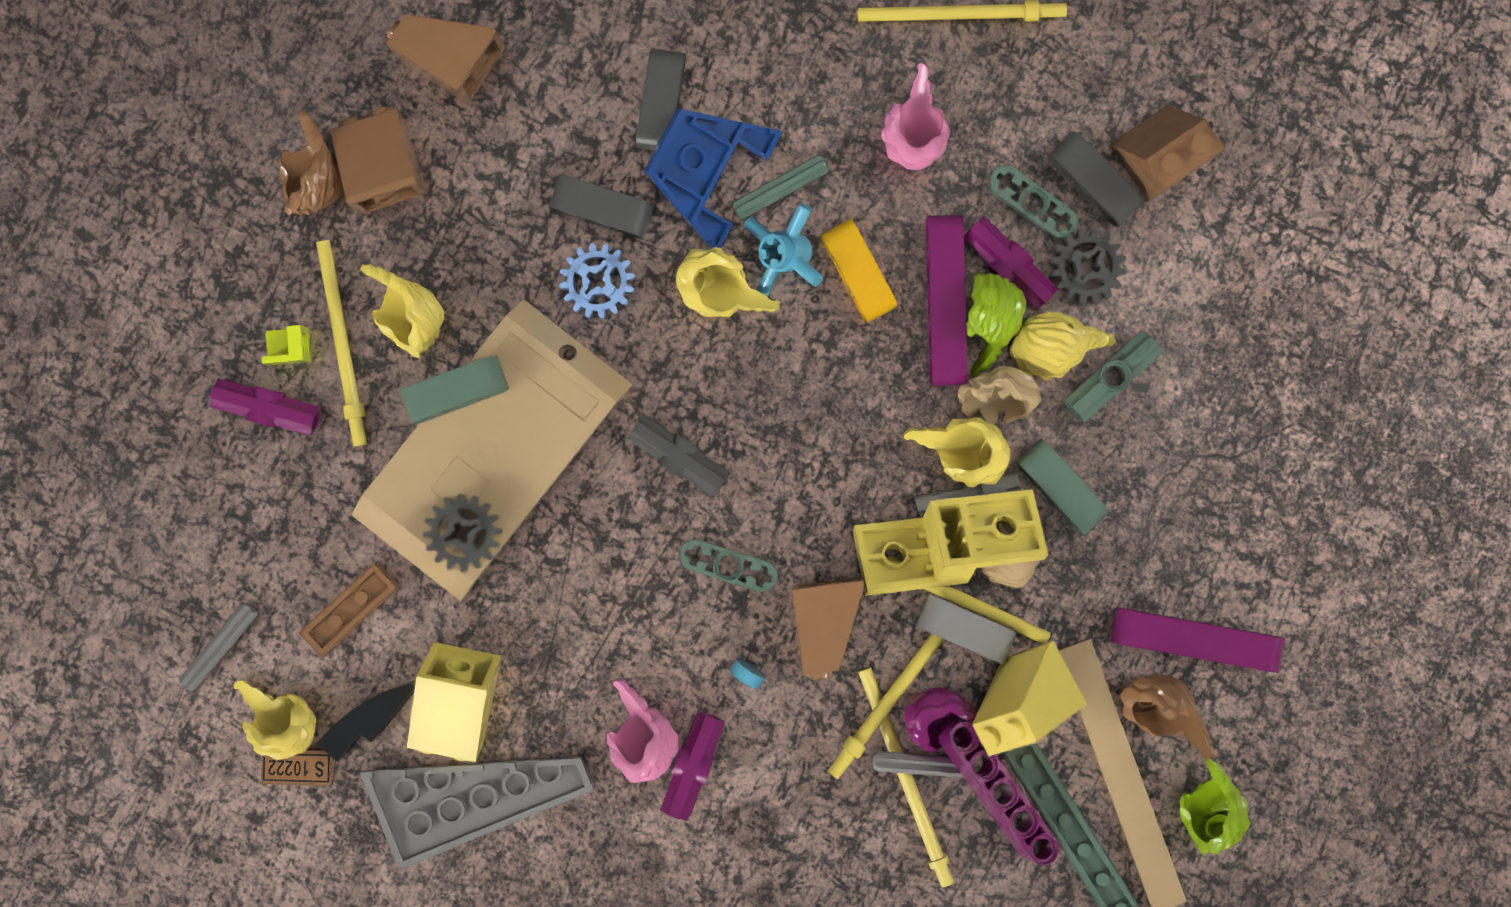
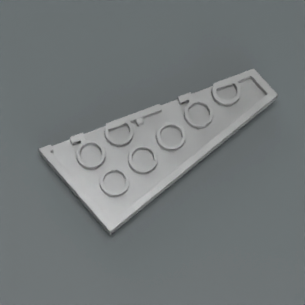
(450, 805)

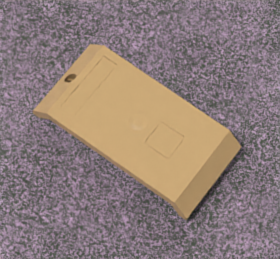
(495, 449)

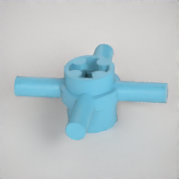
(784, 250)

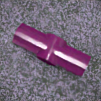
(1010, 262)
(265, 406)
(692, 765)

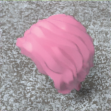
(916, 130)
(644, 742)

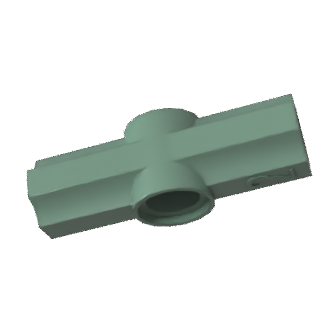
(1128, 361)

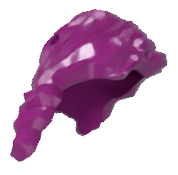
(929, 710)

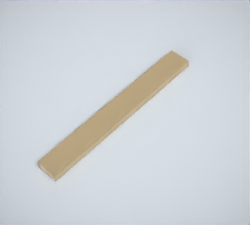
(1123, 778)

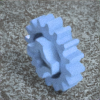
(607, 268)

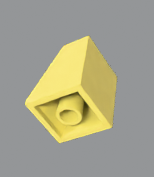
(1027, 700)
(453, 701)

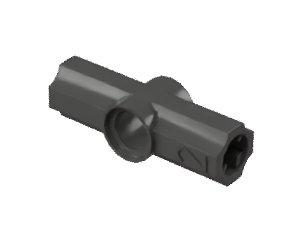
(678, 455)

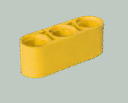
(858, 270)

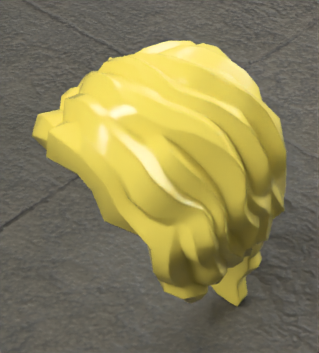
(717, 285)
(408, 312)
(1054, 344)
(967, 448)
(280, 724)

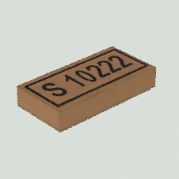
(307, 768)

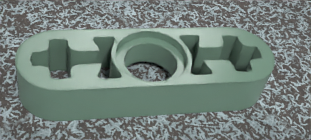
(1018, 206)
(716, 573)

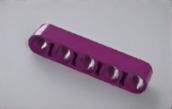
(946, 300)
(1197, 640)
(1011, 800)

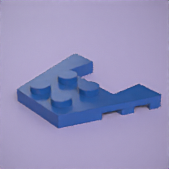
(692, 159)

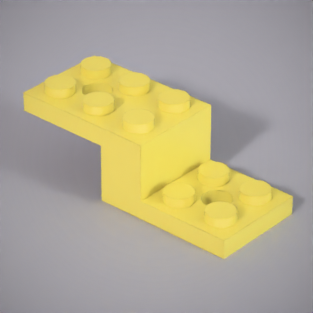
(950, 542)

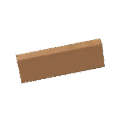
(349, 609)

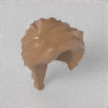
(311, 174)
(1166, 708)

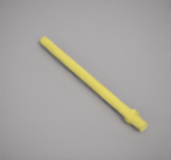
(938, 860)

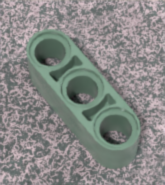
(454, 389)
(1062, 487)

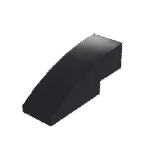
(365, 720)

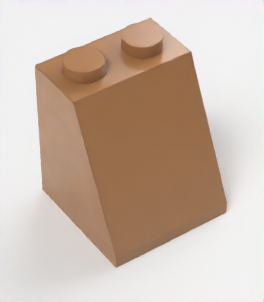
(447, 52)
(1166, 149)
(377, 161)
(824, 622)

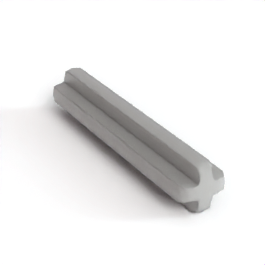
(218, 647)
(915, 764)

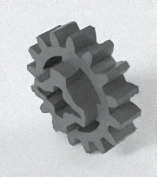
(1100, 275)
(456, 517)

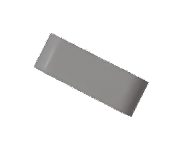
(966, 629)

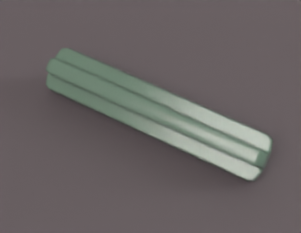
(780, 187)

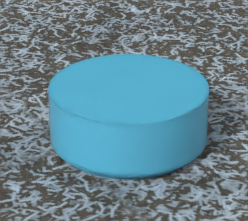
(747, 673)

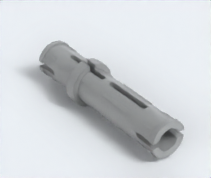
(1007, 483)

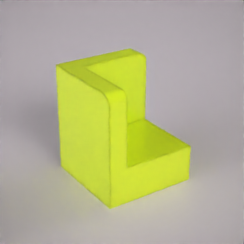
(287, 346)

